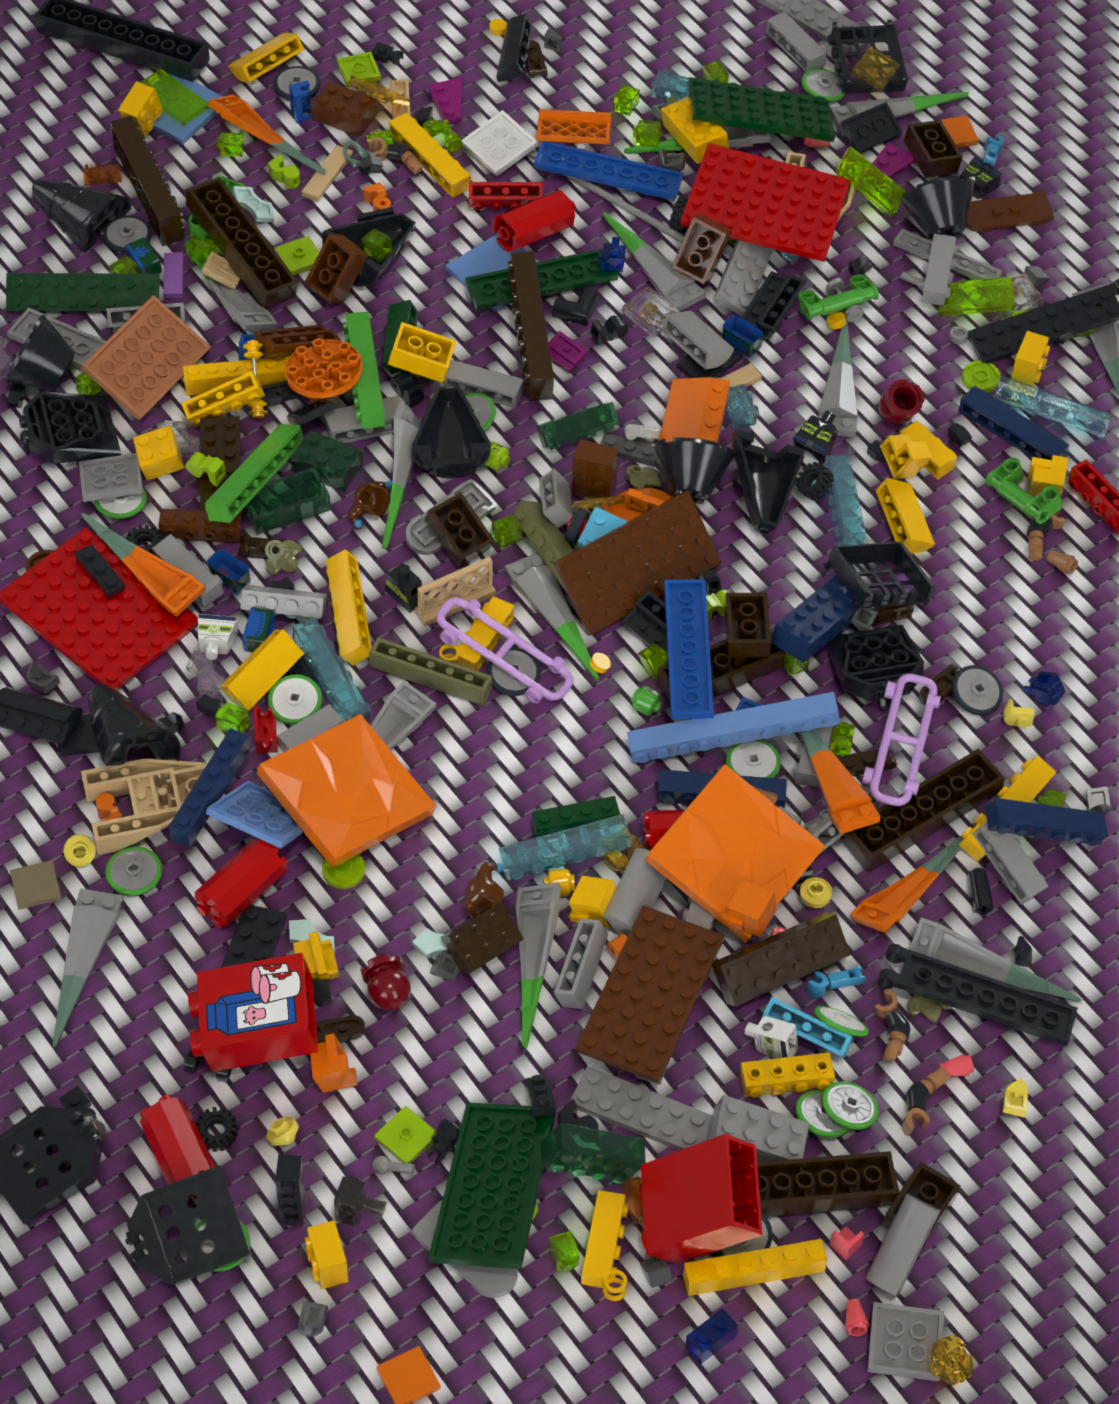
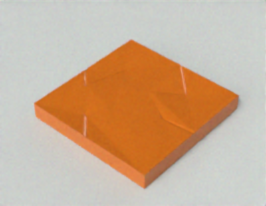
(346, 790)
(732, 837)

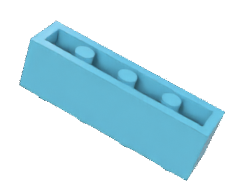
(810, 1027)

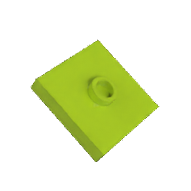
(359, 65)
(298, 254)
(405, 1136)

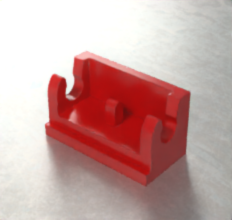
(265, 731)

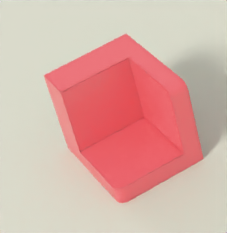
(846, 1242)

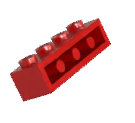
(503, 194)
(1096, 492)

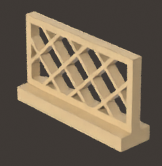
(478, 589)

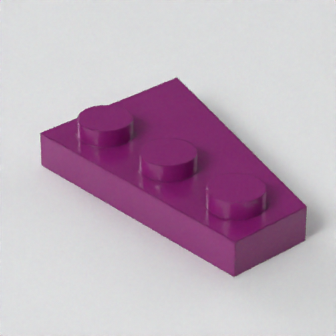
(447, 99)
(893, 160)

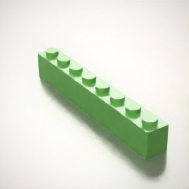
(368, 387)
(253, 473)

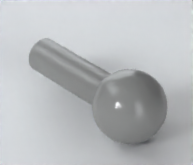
(912, 279)
(382, 1165)

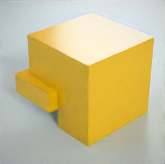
(1047, 473)
(591, 899)
(319, 957)

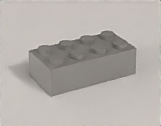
(772, 1132)

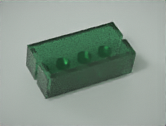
(288, 501)
(592, 1153)

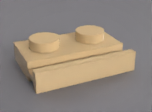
(220, 270)

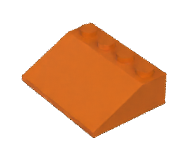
(695, 409)

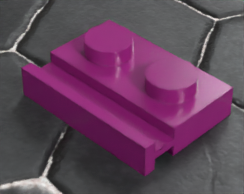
(566, 352)

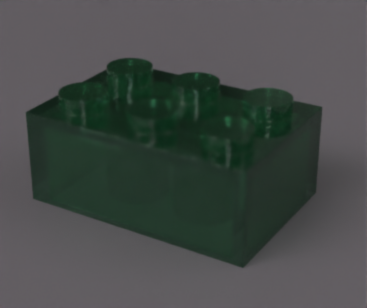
(333, 459)

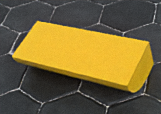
(266, 57)
(904, 515)
(262, 669)

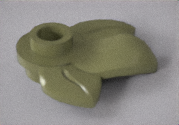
(643, 476)
(284, 558)
(929, 1008)

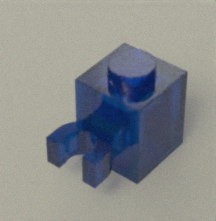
(612, 256)
(1046, 688)

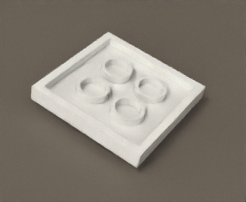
(499, 143)

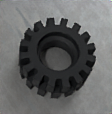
(677, 215)
(809, 475)
(145, 534)
(214, 1117)

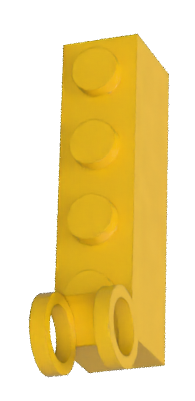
(482, 633)
(603, 1246)

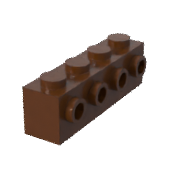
(195, 526)

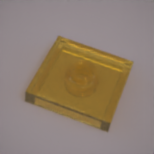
(876, 68)
(599, 502)

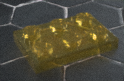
(376, 89)

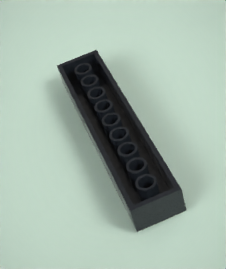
(123, 38)

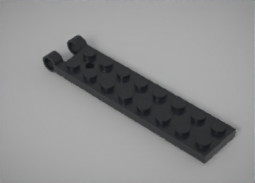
(1052, 320)
(252, 941)
(979, 995)

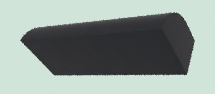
(514, 48)

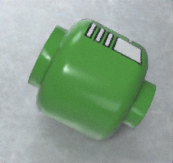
(646, 700)

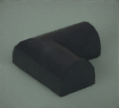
(579, 311)

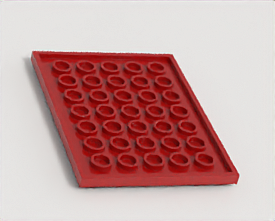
(768, 201)
(99, 634)

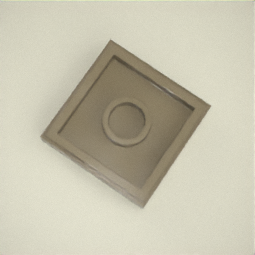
(35, 884)

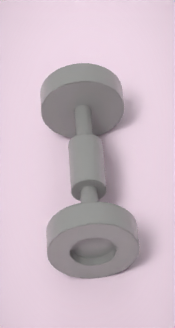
(852, 313)

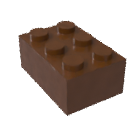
(344, 109)
(702, 248)
(336, 268)
(594, 470)

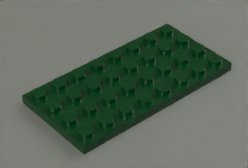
(760, 109)
(491, 1187)

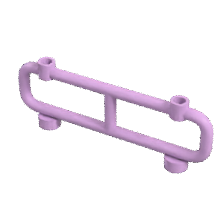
(535, 691)
(873, 776)

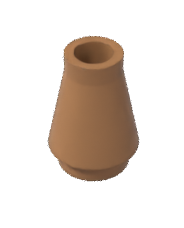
(1064, 562)

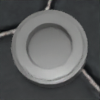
(958, 335)

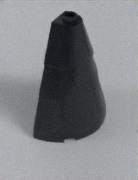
(78, 209)
(396, 226)
(450, 436)
(765, 479)
(126, 725)

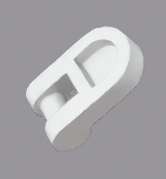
(646, 432)

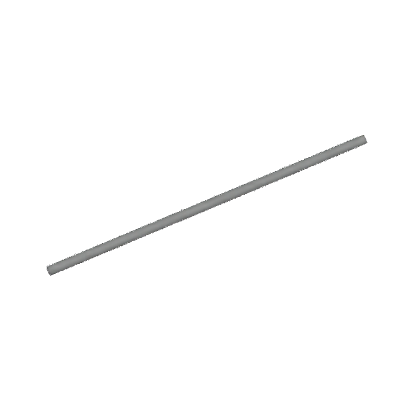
(622, 204)

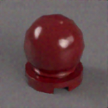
(901, 402)
(386, 982)

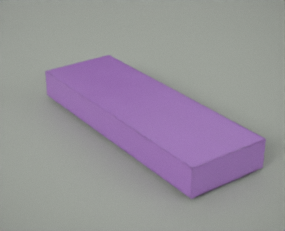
(173, 275)

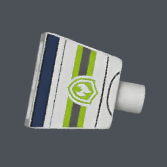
(216, 634)
(774, 1037)

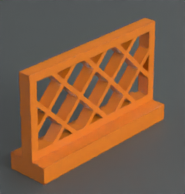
(578, 121)

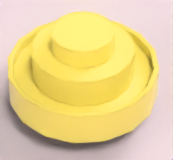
(79, 850)
(815, 892)
(282, 1131)

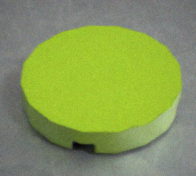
(981, 375)
(345, 874)

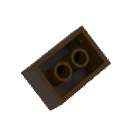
(933, 148)
(459, 529)
(747, 625)
(482, 938)
(930, 1188)

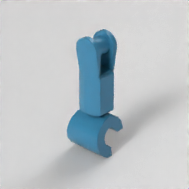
(992, 149)
(817, 987)

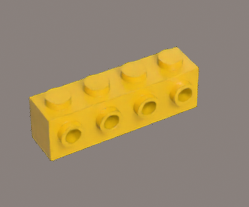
(223, 398)
(787, 1075)

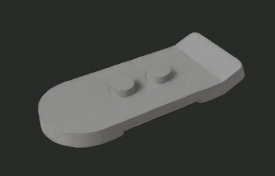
(420, 536)
(487, 1281)

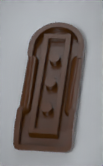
(1009, 212)

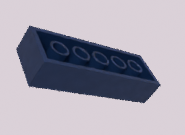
(815, 621)

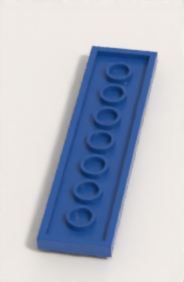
(608, 170)
(688, 649)

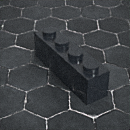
(290, 1189)

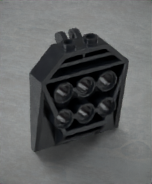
(68, 427)
(872, 658)
(77, 1149)
(150, 1231)

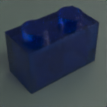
(711, 1336)

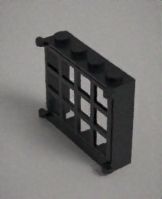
(871, 35)
(843, 557)

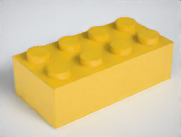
(690, 133)

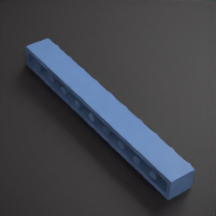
(733, 727)

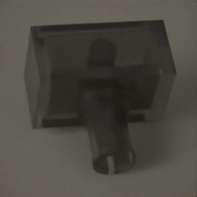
(353, 1200)

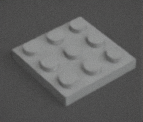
(110, 477)
(903, 1340)

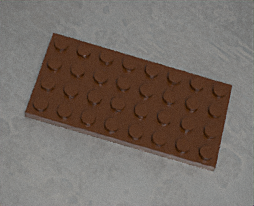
(634, 558)
(650, 994)

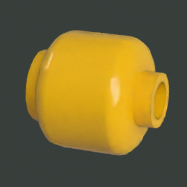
(563, 878)

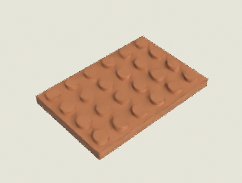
(145, 357)

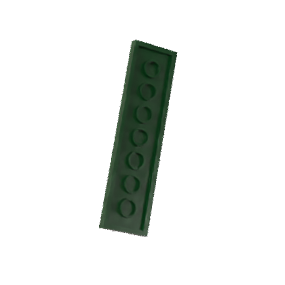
(553, 275)
(78, 291)

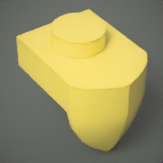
(1018, 715)
(1016, 1098)

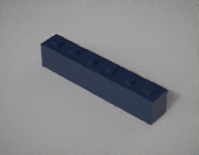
(1011, 425)
(685, 786)
(209, 787)
(1046, 821)

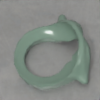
(362, 152)

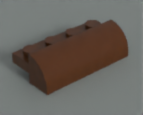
(285, 340)

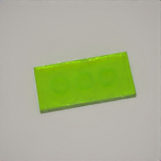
(176, 98)
(870, 181)
(979, 297)

